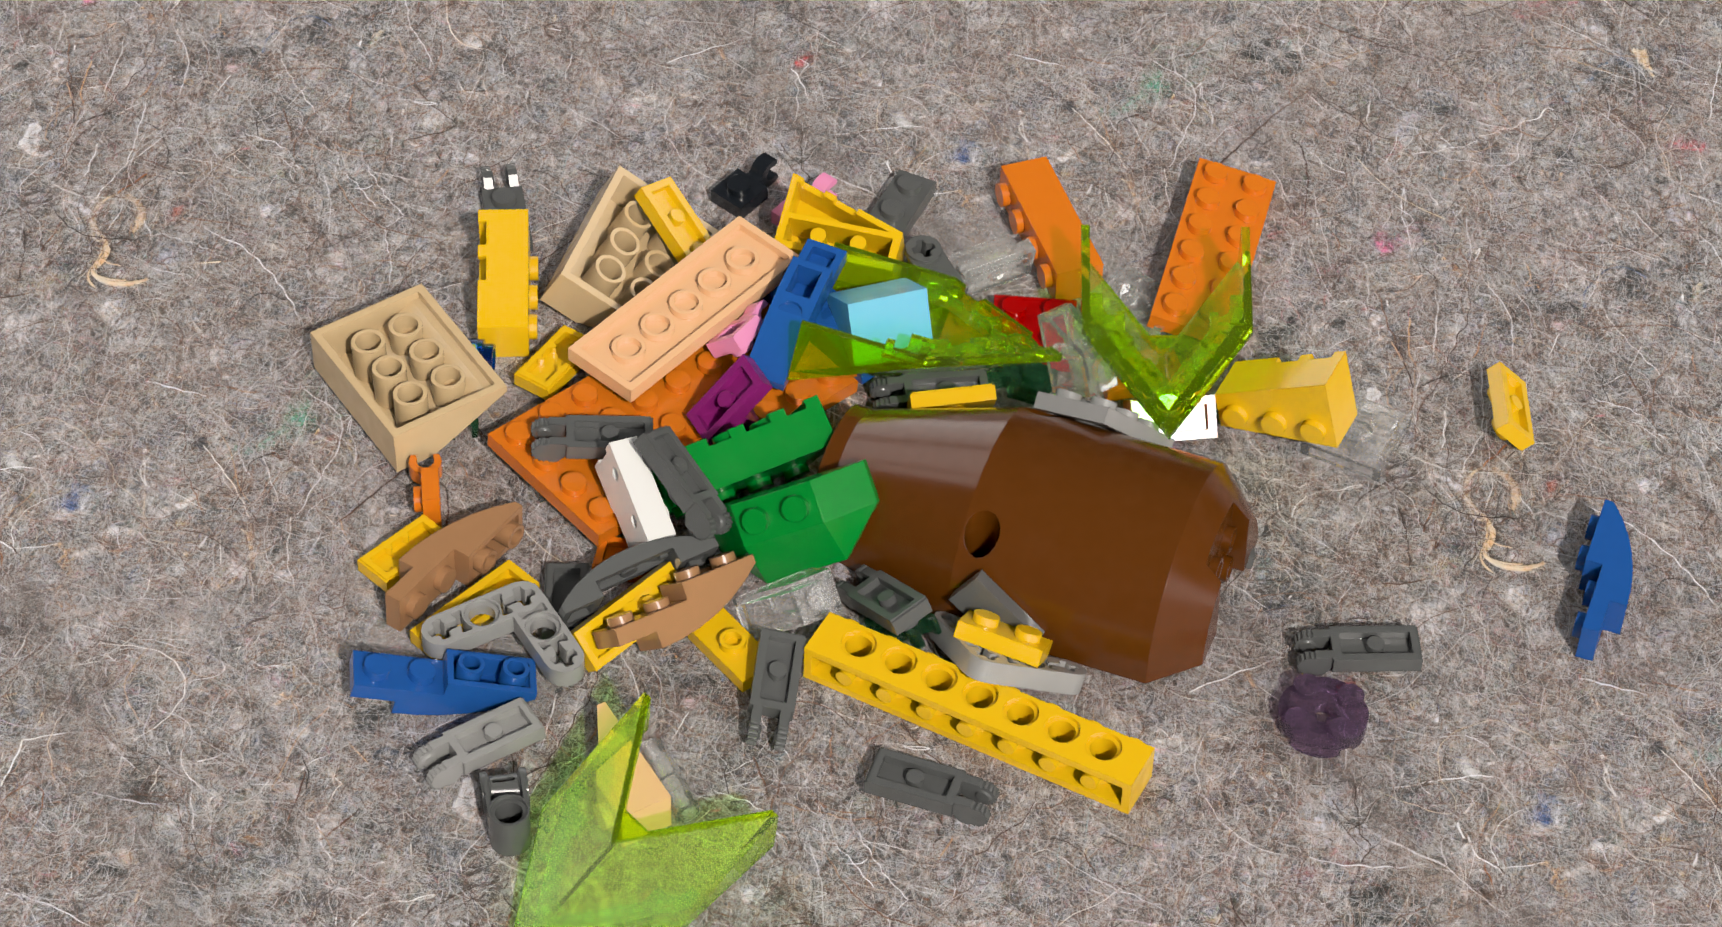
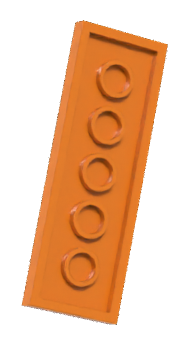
(1209, 239)

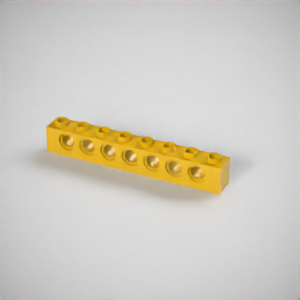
(979, 714)

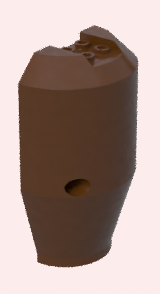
(1078, 524)

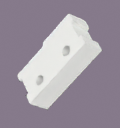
(633, 494)

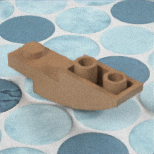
(453, 553)
(684, 605)

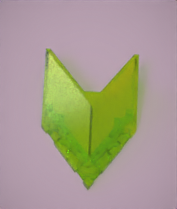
(964, 330)
(1168, 371)
(607, 870)

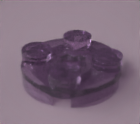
(1325, 695)

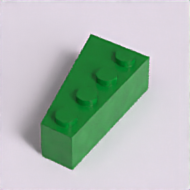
(753, 458)

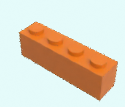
(1045, 215)

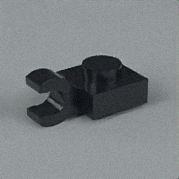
(744, 192)

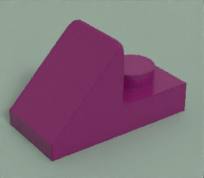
(730, 400)

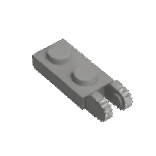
(479, 743)

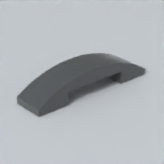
(631, 563)

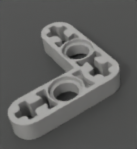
(519, 619)
(986, 666)

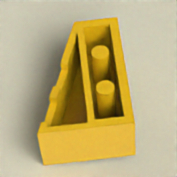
(826, 220)
(505, 282)
(1290, 399)

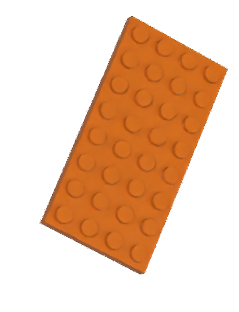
(574, 483)

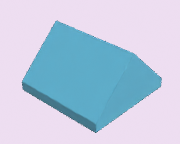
(883, 311)

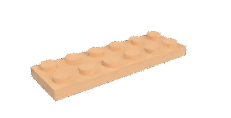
(682, 309)

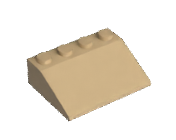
(610, 255)
(406, 374)

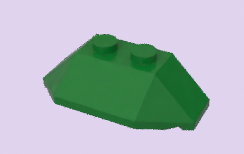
(802, 521)

